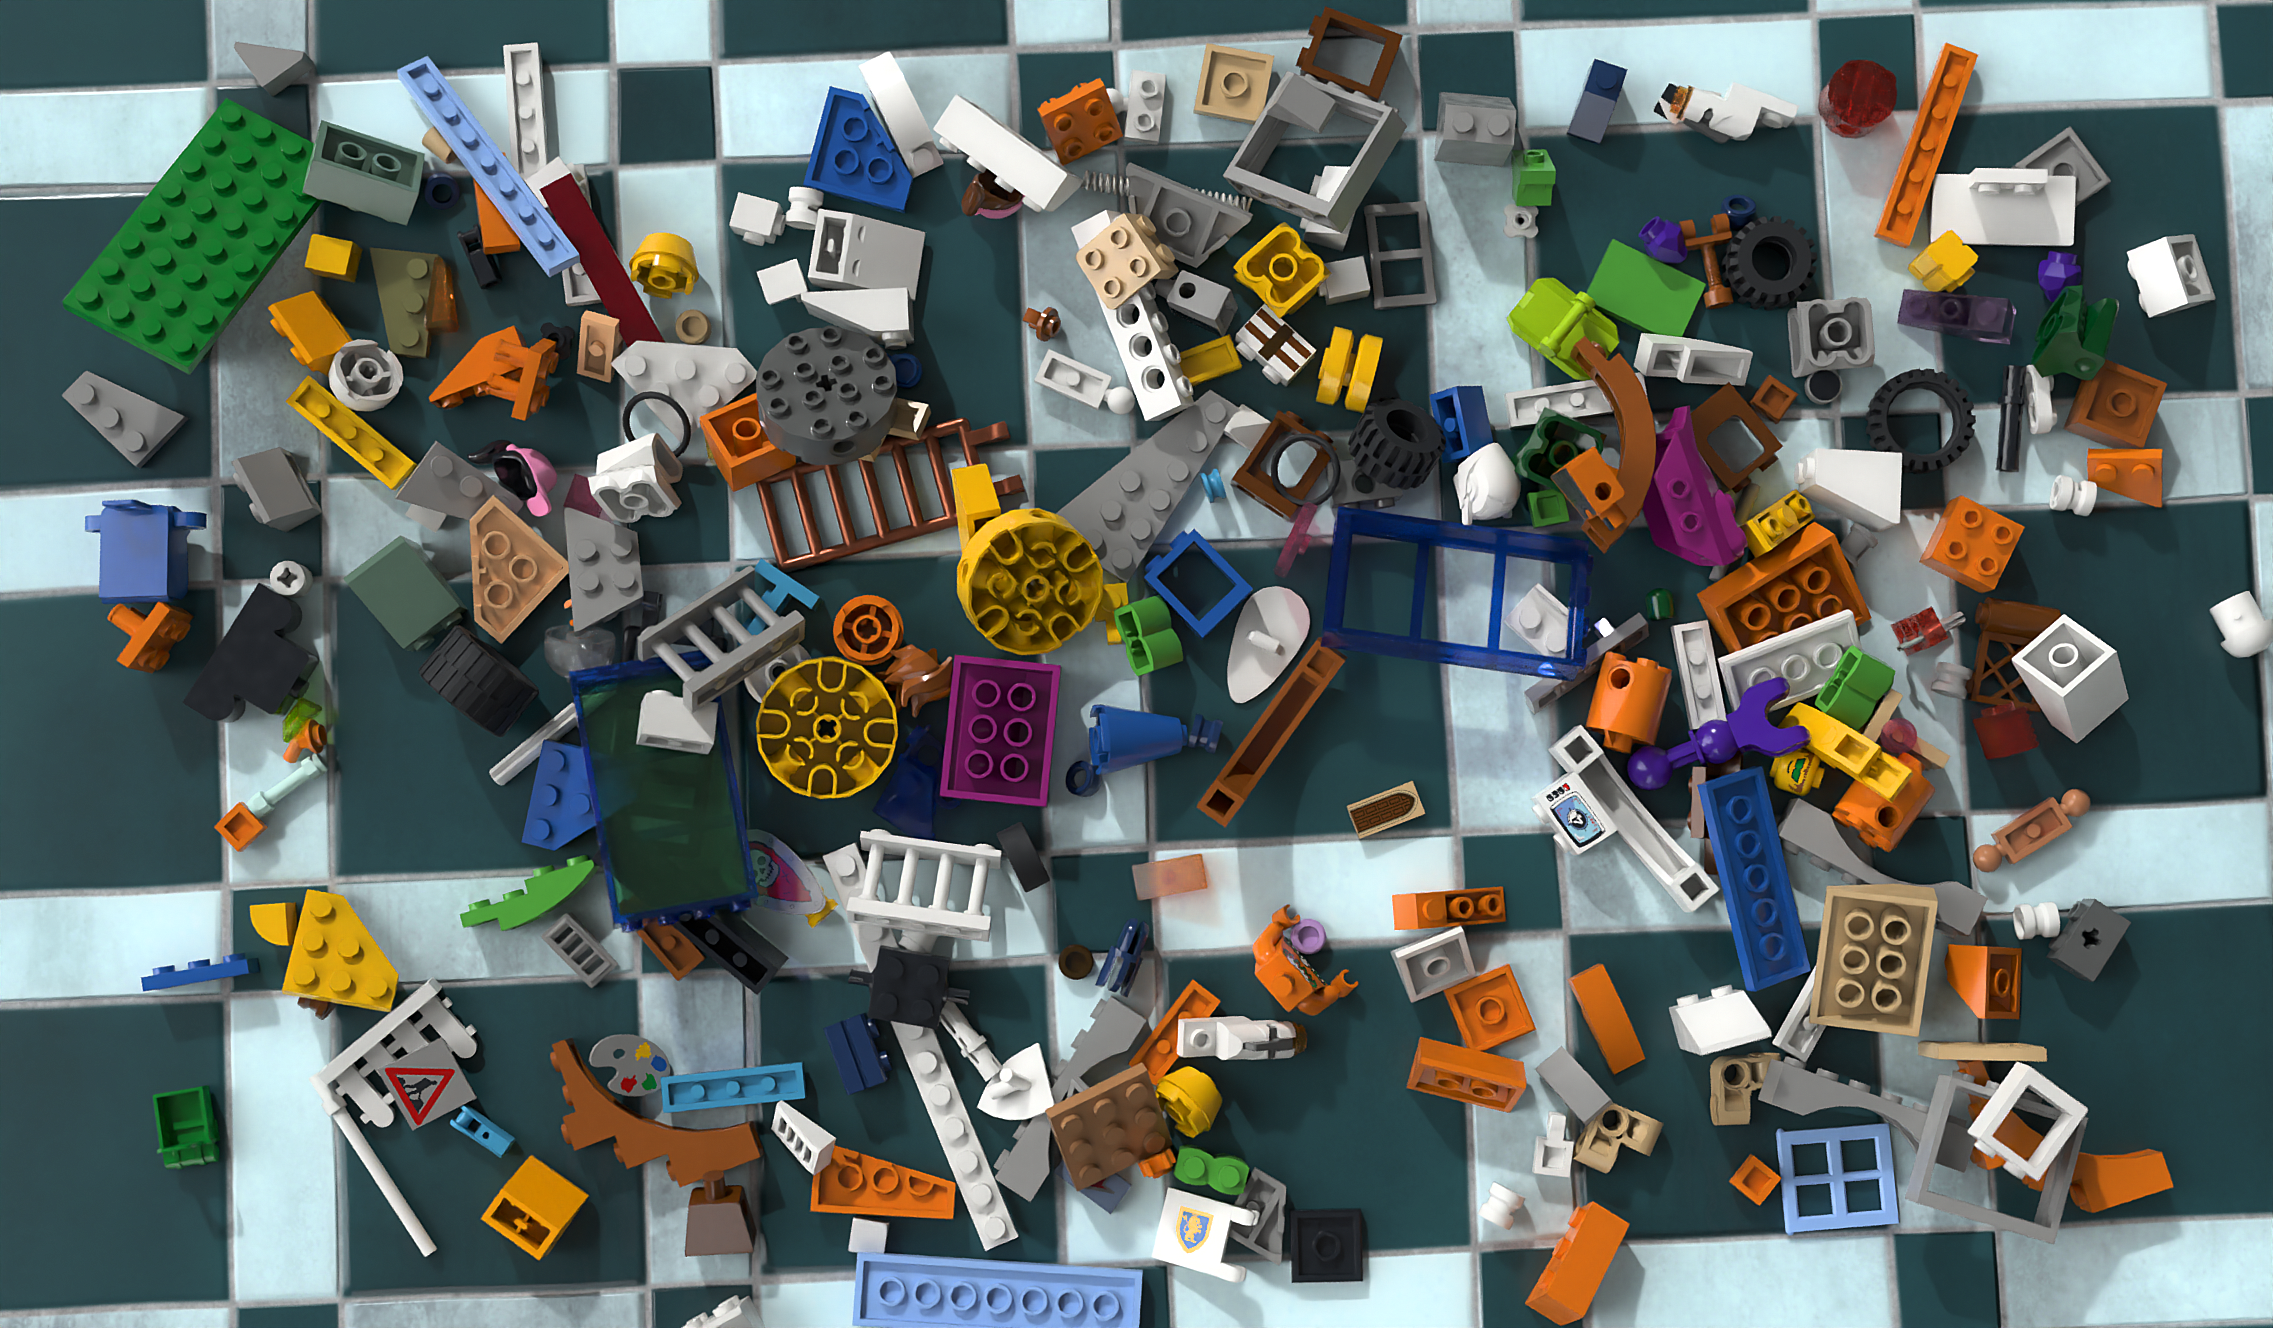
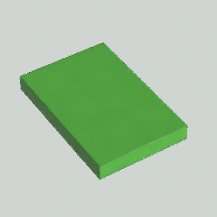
(1644, 291)

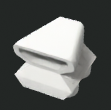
(637, 480)

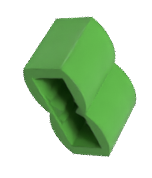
(1148, 635)
(1855, 688)
(1221, 1171)

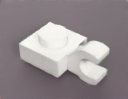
(1553, 1152)

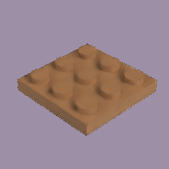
(1109, 1126)

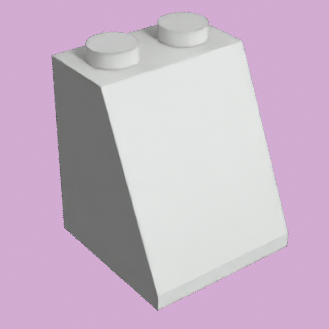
(1854, 484)
(2072, 677)

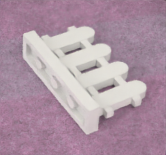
(407, 1036)

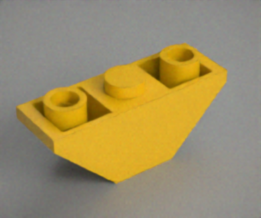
(974, 500)
(1777, 522)

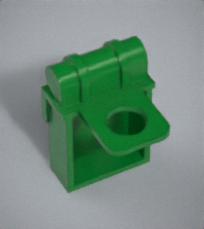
(186, 1127)

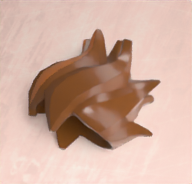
(917, 677)

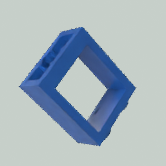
(1222, 609)

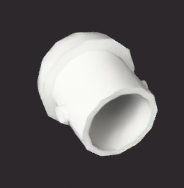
(2242, 625)

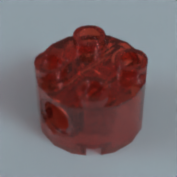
(1857, 98)

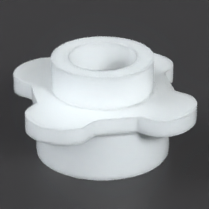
(1513, 228)

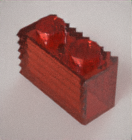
(2005, 730)

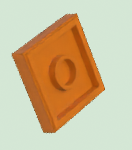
(1489, 1009)

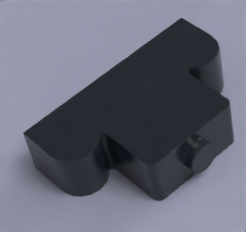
(255, 662)

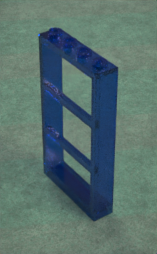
(1463, 537)

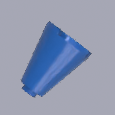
(1132, 738)

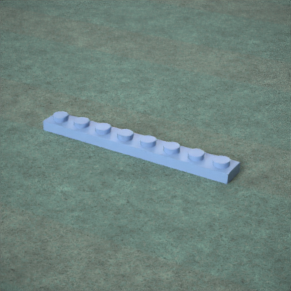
(488, 166)

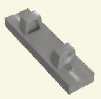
(1611, 640)

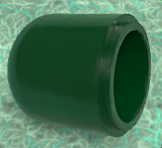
(1660, 604)

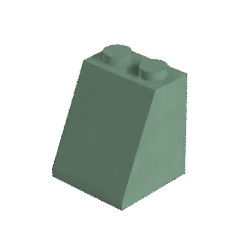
(407, 594)

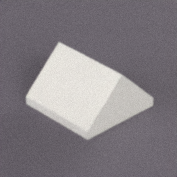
(1434, 963)

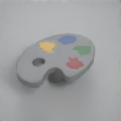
(637, 1070)

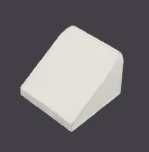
(868, 1235)

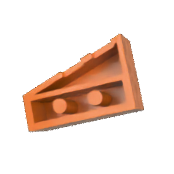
(1578, 1264)

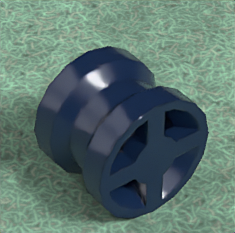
(1205, 733)

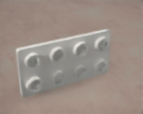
(2004, 207)

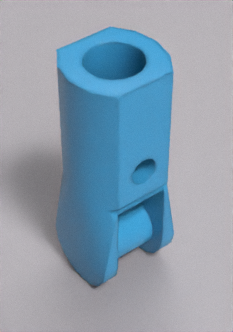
(487, 1134)

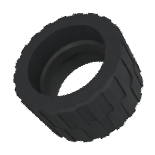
(478, 681)

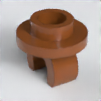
(1046, 323)

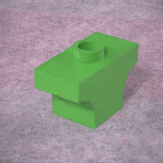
(1532, 177)

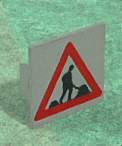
(427, 1083)

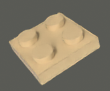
(1233, 84)

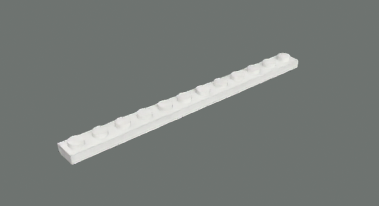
(932, 1076)

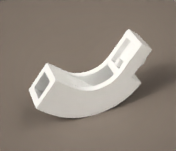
(901, 114)

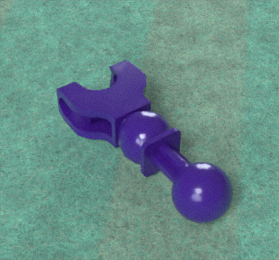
(1720, 740)

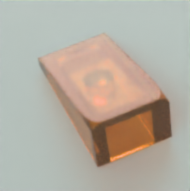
(441, 305)
(1169, 876)

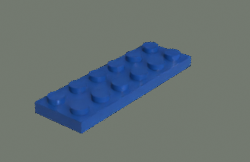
(1754, 878)

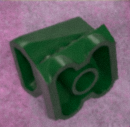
(2074, 335)
(1553, 445)

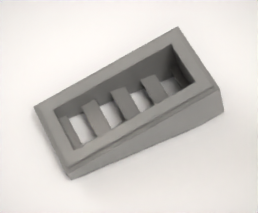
(580, 930)

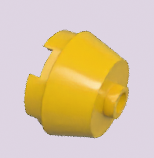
(664, 265)
(1189, 1100)

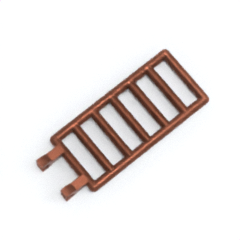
(918, 527)

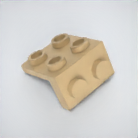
(1125, 259)

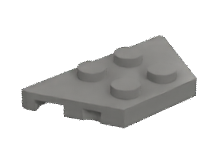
(1184, 218)
(601, 569)

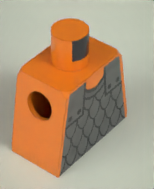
(1583, 478)

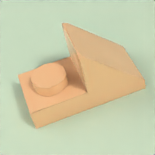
(598, 346)

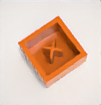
(1971, 544)

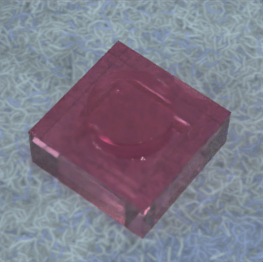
(580, 497)

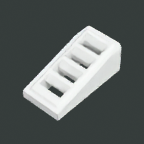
(803, 1138)

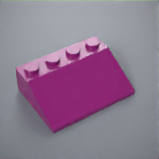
(1001, 731)

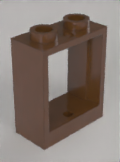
(1358, 27)

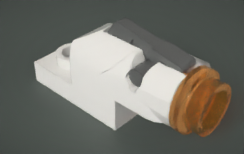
(1732, 115)
(1240, 1038)

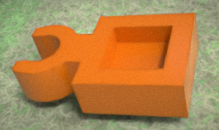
(1158, 1163)

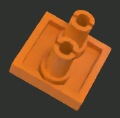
(1080, 121)
(532, 388)
(150, 635)

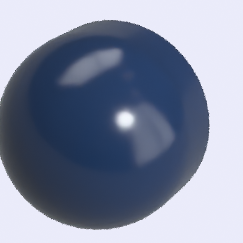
(441, 178)
(1738, 219)
(1092, 783)

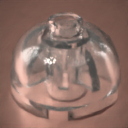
(573, 653)

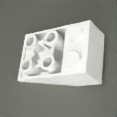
(864, 253)

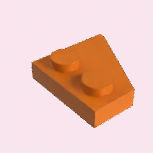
(2128, 473)

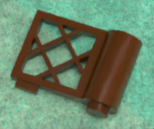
(2007, 623)

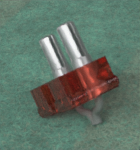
(1923, 630)

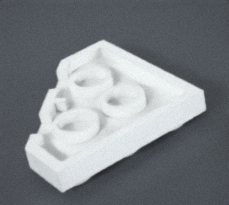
(690, 374)

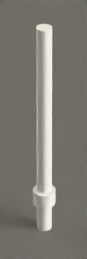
(335, 1106)

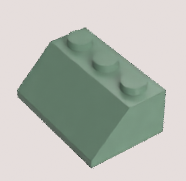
(364, 173)

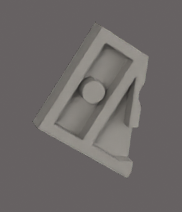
(1268, 1198)

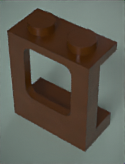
(1711, 415)
(1259, 485)

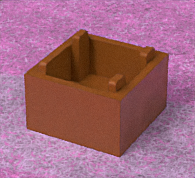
(2116, 407)

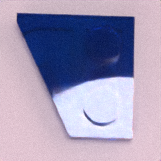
(910, 799)

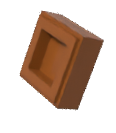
(1772, 399)

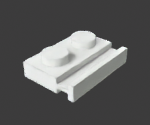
(1540, 622)

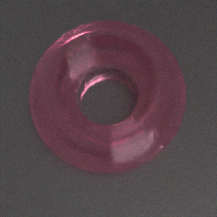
(1909, 735)

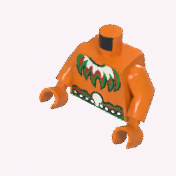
(1289, 974)

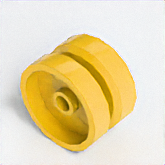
(1348, 369)

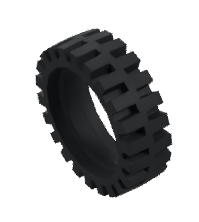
(1954, 398)

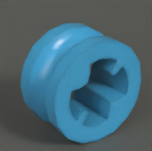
(1213, 485)

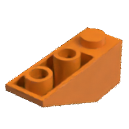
(474, 369)
(1448, 908)

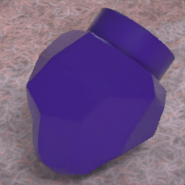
(1664, 241)
(2058, 272)

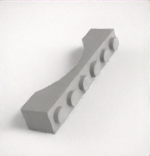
(1814, 834)
(1110, 1034)
(1804, 1092)

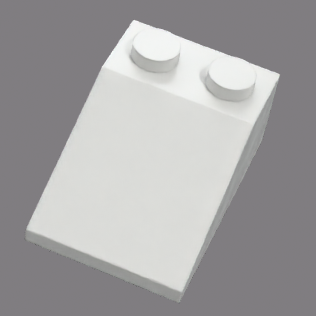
(877, 313)
(1717, 1021)

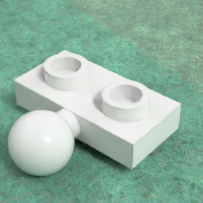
(1141, 107)

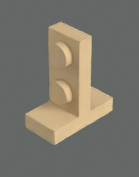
(1924, 752)

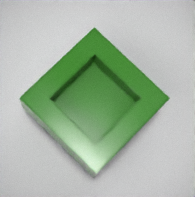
(1547, 508)

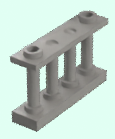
(727, 667)

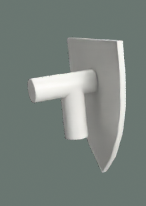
(1019, 1088)

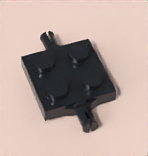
(909, 987)

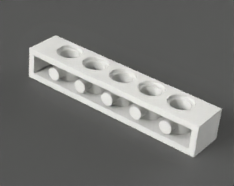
(1130, 340)

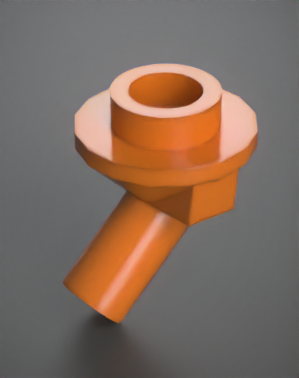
(311, 737)

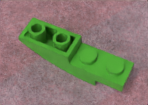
(545, 893)

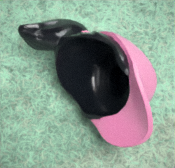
(521, 470)

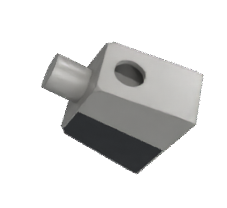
(1199, 301)

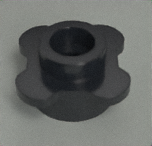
(564, 335)

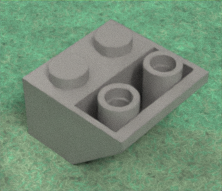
(276, 489)

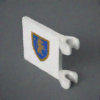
(1196, 1233)

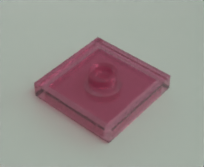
(1297, 540)

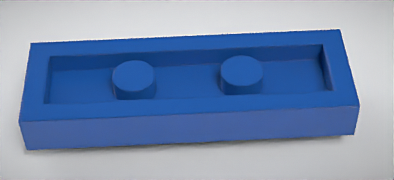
(199, 972)

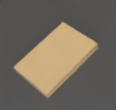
(1982, 1051)

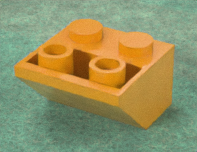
(311, 328)
(535, 1207)

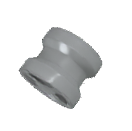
(1951, 680)

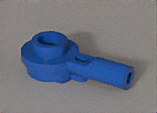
(907, 369)

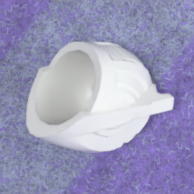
(1487, 485)

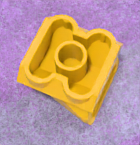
(1282, 270)

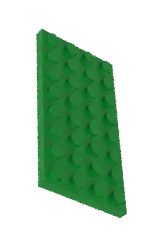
(200, 238)

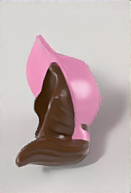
(989, 198)

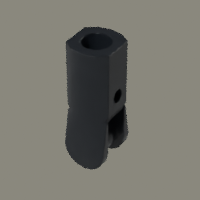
(482, 265)

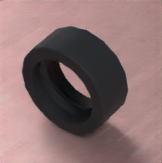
(1023, 857)

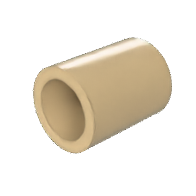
(437, 145)

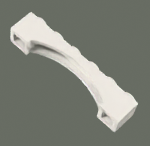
(1643, 834)

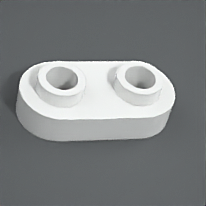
(2040, 412)

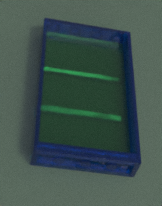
(661, 815)

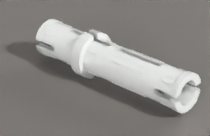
(970, 1042)

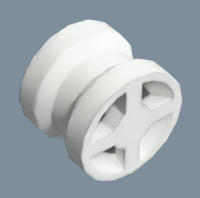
(299, 580)

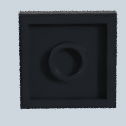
(1326, 1245)

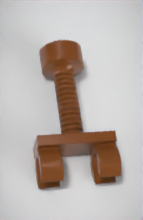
(1718, 295)

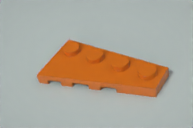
(880, 1188)

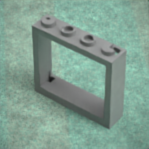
(1266, 134)
(2056, 1182)

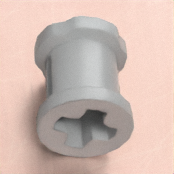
(1857, 544)

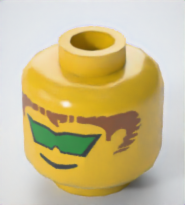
(1797, 772)

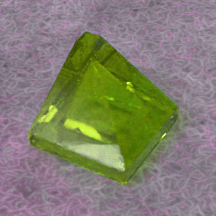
(298, 716)

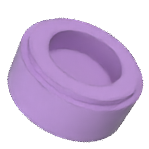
(1308, 936)

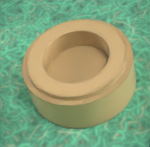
(693, 327)

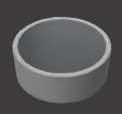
(1823, 386)

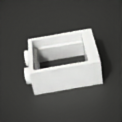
(2000, 1105)

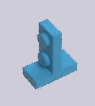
(780, 596)

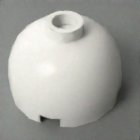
(365, 376)

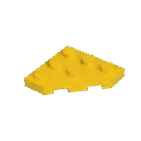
(338, 957)

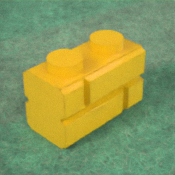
(1944, 263)

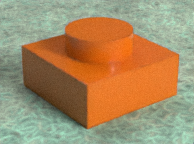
(240, 827)
(1755, 1179)

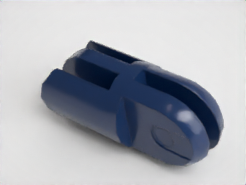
(1128, 951)

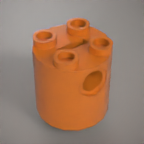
(1628, 701)
(1878, 819)

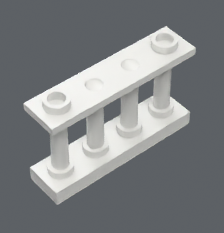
(936, 918)

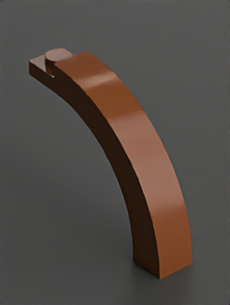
(1635, 432)
(1271, 733)

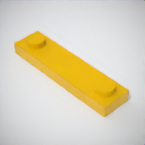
(351, 433)

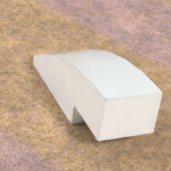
(1692, 360)

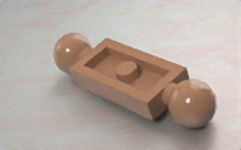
(2031, 830)

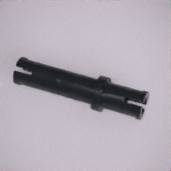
(2011, 412)

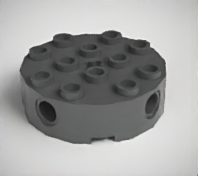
(827, 395)

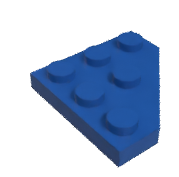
(856, 156)
(559, 799)

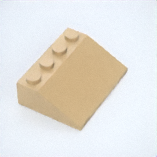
(1874, 957)

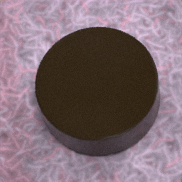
(1076, 961)

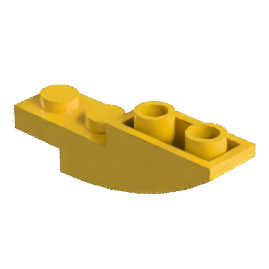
(1850, 751)

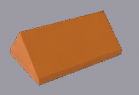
(1467, 1075)

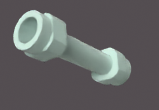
(263, 803)

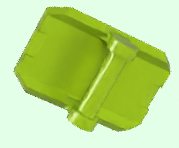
(1556, 319)

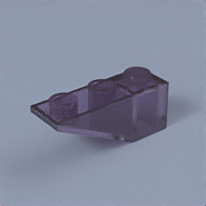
(1958, 315)

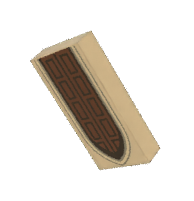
(1385, 809)

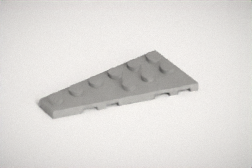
(1137, 496)

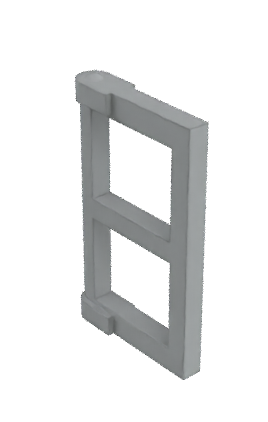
(1423, 253)

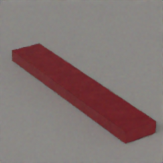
(600, 261)

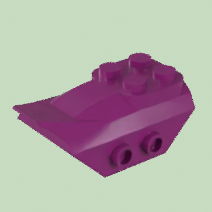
(1684, 502)

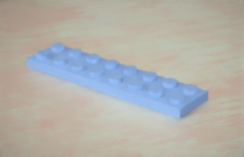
(991, 1294)

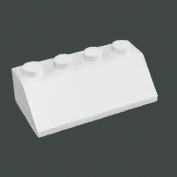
(1005, 154)

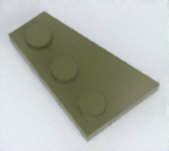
(403, 291)

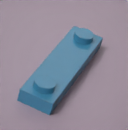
(733, 1087)

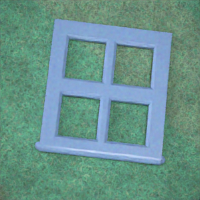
(1837, 1177)

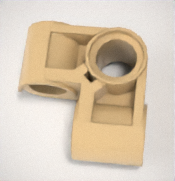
(1732, 1099)
(1600, 1145)

